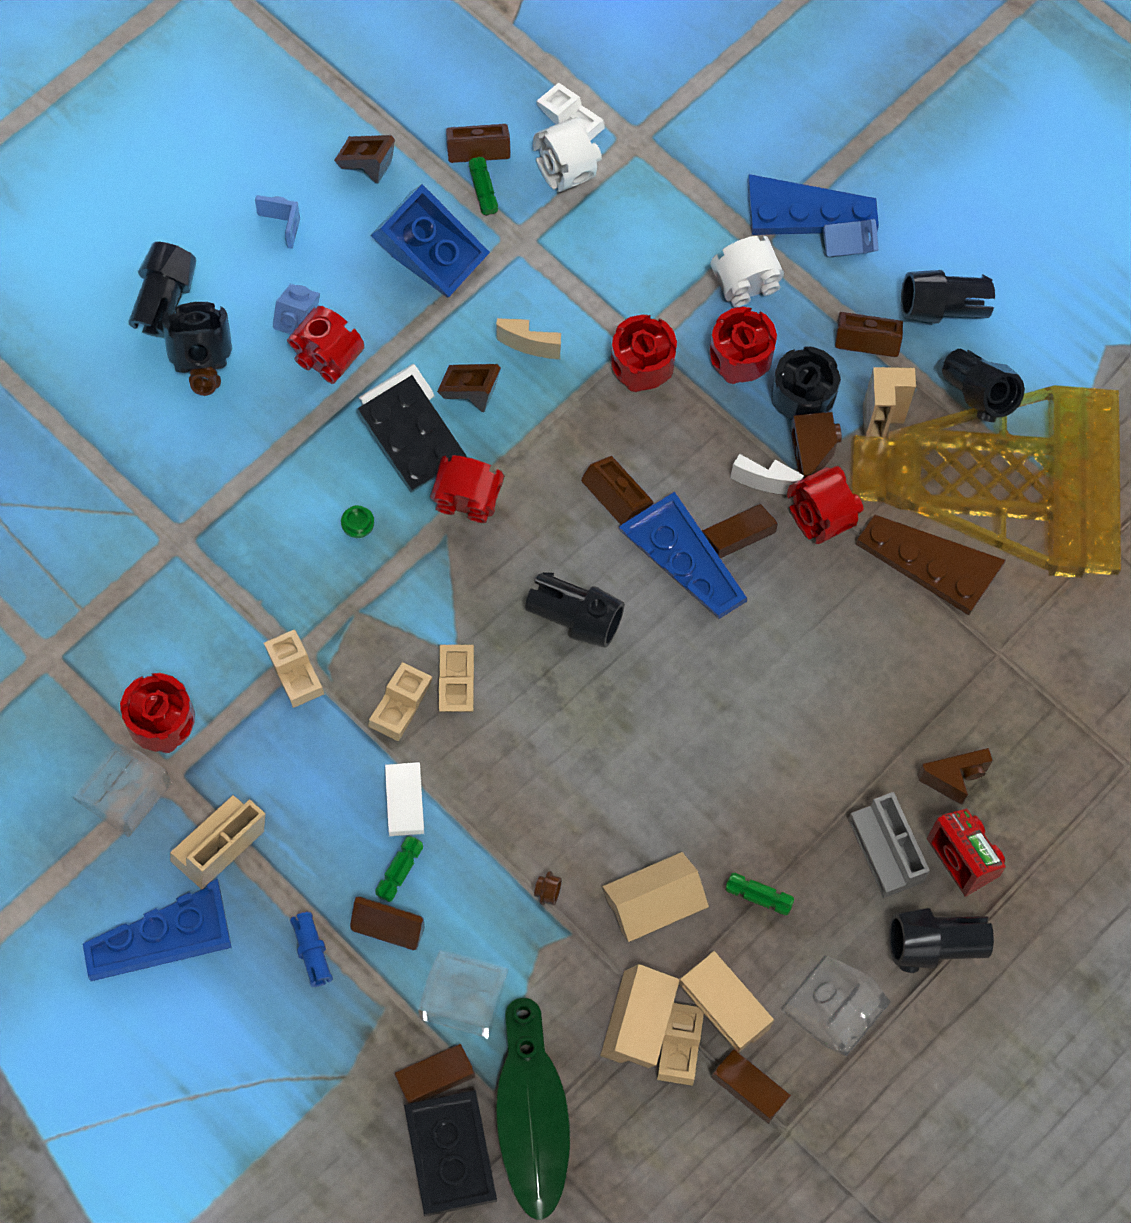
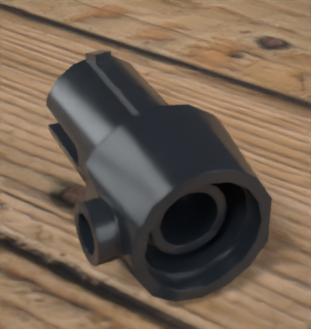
(166, 275)
(932, 295)
(985, 385)
(589, 613)
(921, 939)

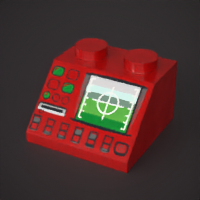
(966, 851)

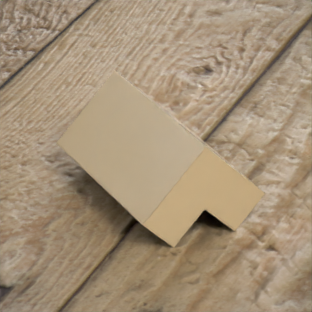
(887, 399)
(218, 840)
(656, 896)
(726, 1002)
(640, 1016)

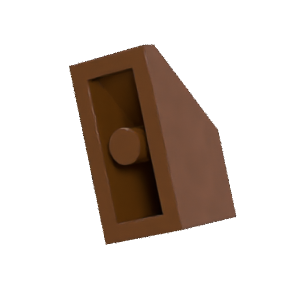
(814, 441)

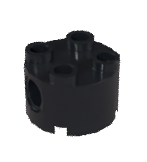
(197, 336)
(805, 382)

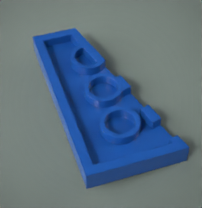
(801, 208)
(681, 549)
(177, 932)

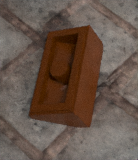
(475, 141)
(869, 334)
(616, 489)
(741, 530)
(387, 923)
(435, 1075)
(750, 1086)

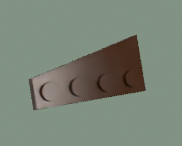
(939, 565)

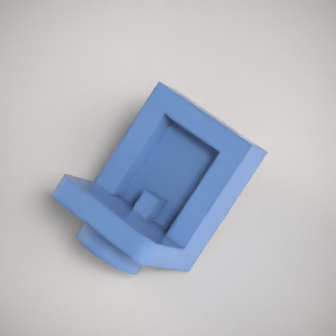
(293, 307)

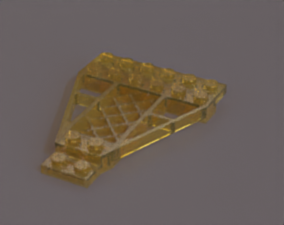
(1081, 467)

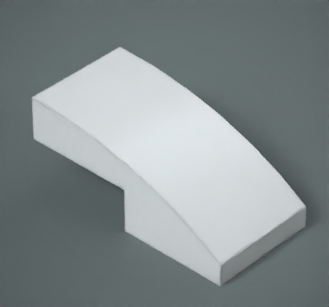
(563, 104)
(774, 480)
(404, 799)

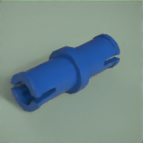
(311, 949)

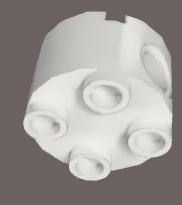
(566, 154)
(747, 270)

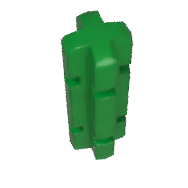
(483, 186)
(399, 869)
(759, 894)

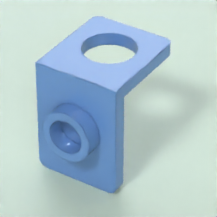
(283, 209)
(850, 238)

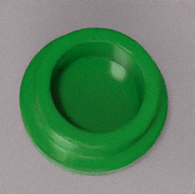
(357, 521)

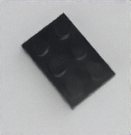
(409, 432)
(450, 1153)

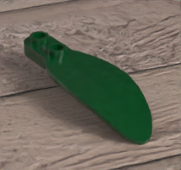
(532, 1116)

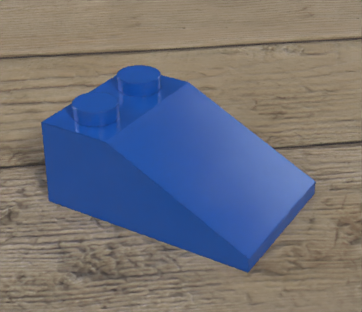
(430, 241)

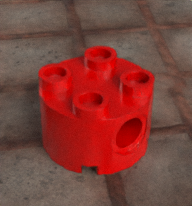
(325, 343)
(742, 345)
(643, 352)
(466, 487)
(824, 504)
(157, 712)

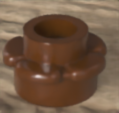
(204, 386)
(548, 888)

